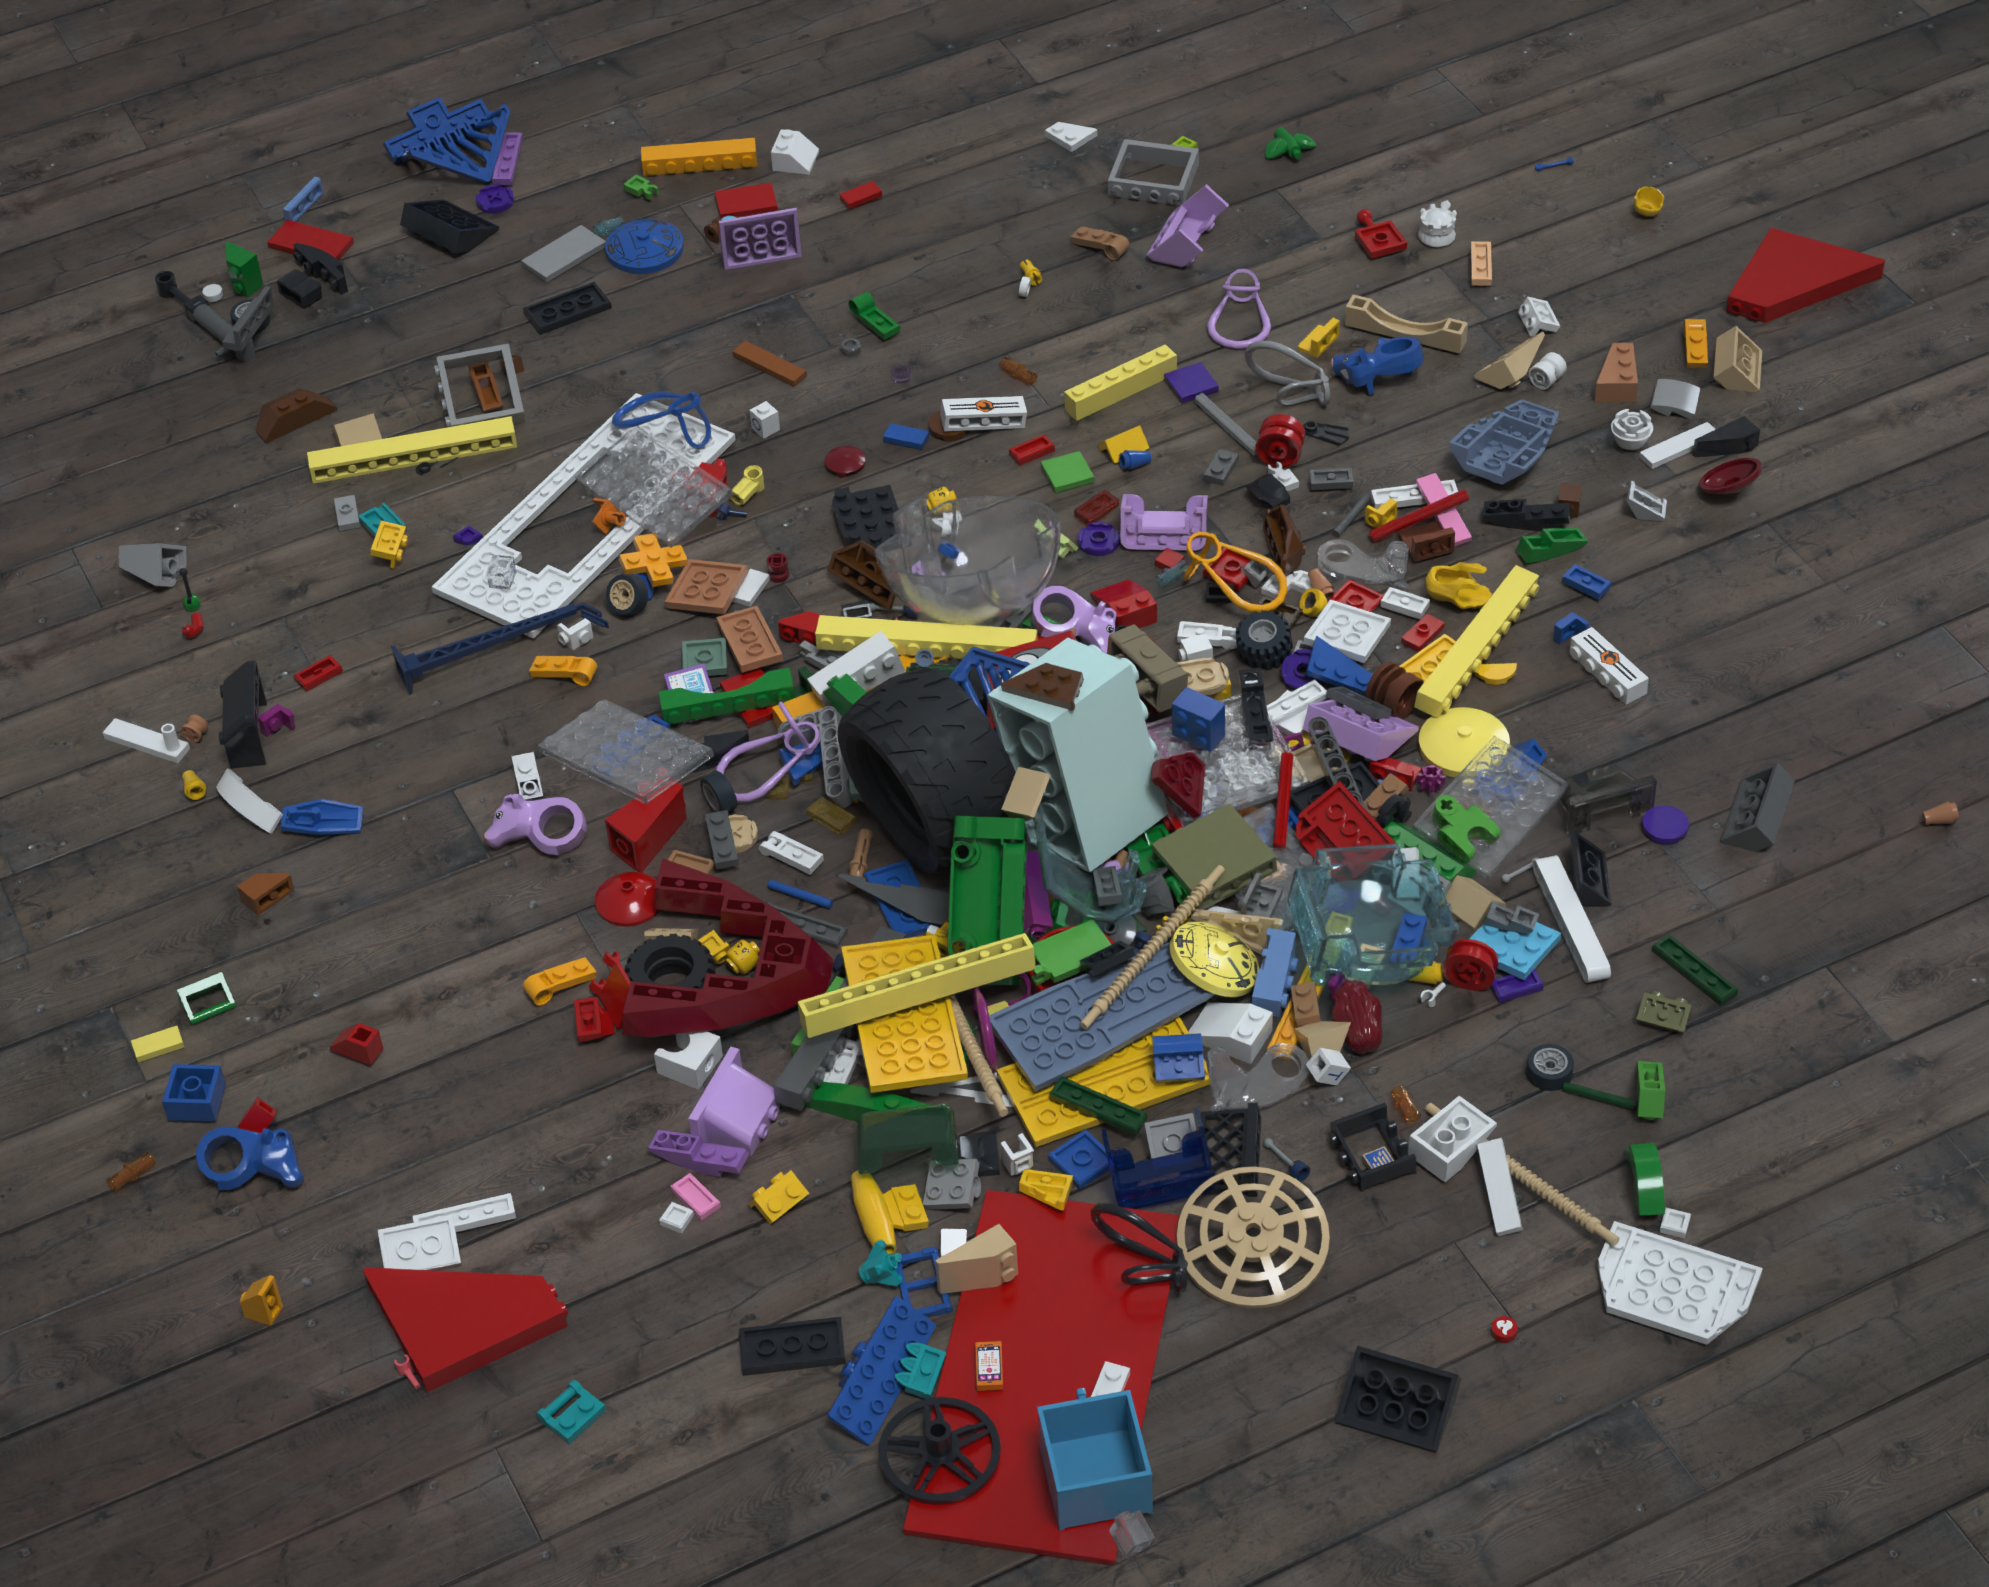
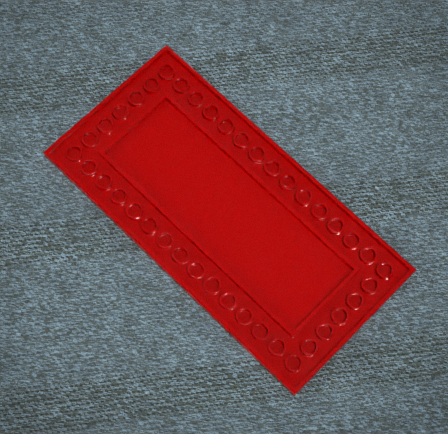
(1055, 1334)

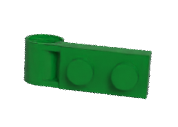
(864, 309)

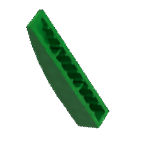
(852, 1101)

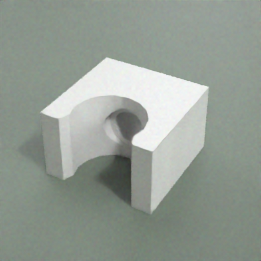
(692, 1064)

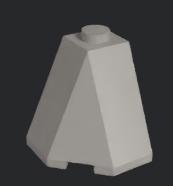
(153, 562)

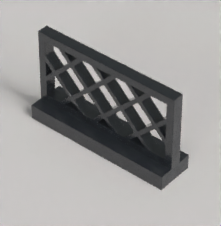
(1250, 1145)

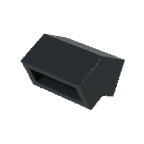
(1215, 594)
(861, 613)

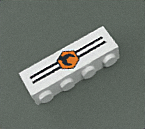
(983, 413)
(1608, 665)

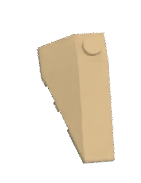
(1511, 366)

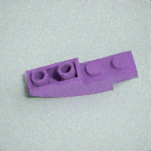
(694, 1154)

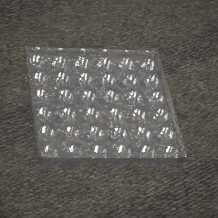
(1235, 768)

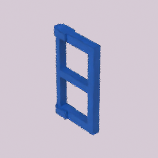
(927, 1253)

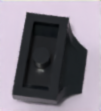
(1269, 491)
(983, 1148)

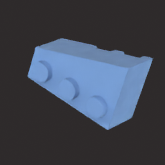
(1276, 971)

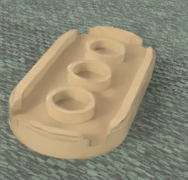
(1206, 675)

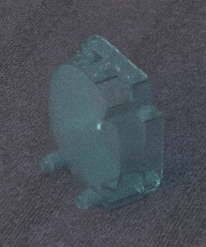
(1361, 898)

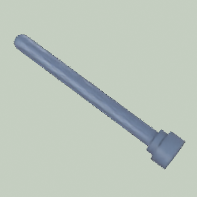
(924, 658)

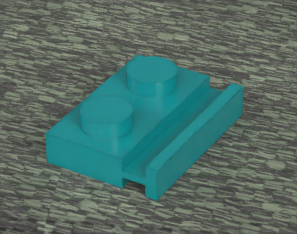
(372, 518)

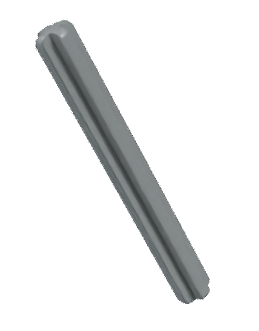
(1227, 423)

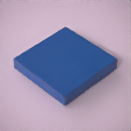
(1082, 1158)

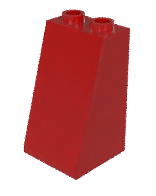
(642, 830)

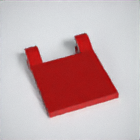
(614, 989)

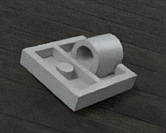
(952, 1185)

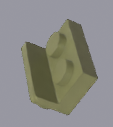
(1664, 1012)

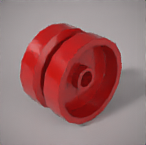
(1280, 440)

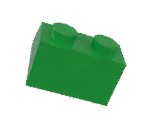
(243, 270)

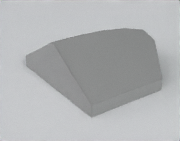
(1645, 504)

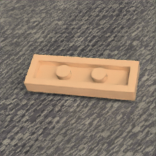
(1481, 264)

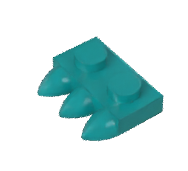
(923, 1369)

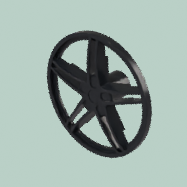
(938, 1448)

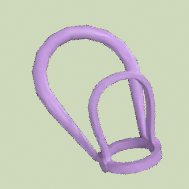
(1264, 317)

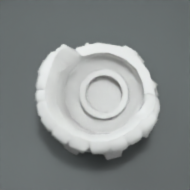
(1437, 225)

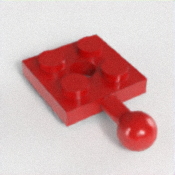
(1368, 237)

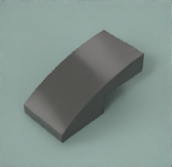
(1520, 920)

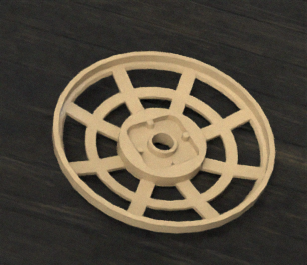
(1253, 1248)

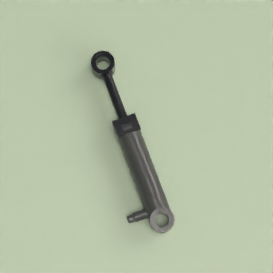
(200, 312)

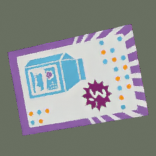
(691, 679)

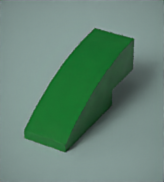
(1550, 544)

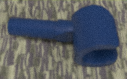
(725, 510)

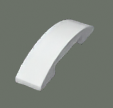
(247, 802)

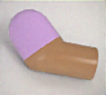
(1118, 862)

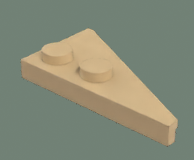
(1248, 928)

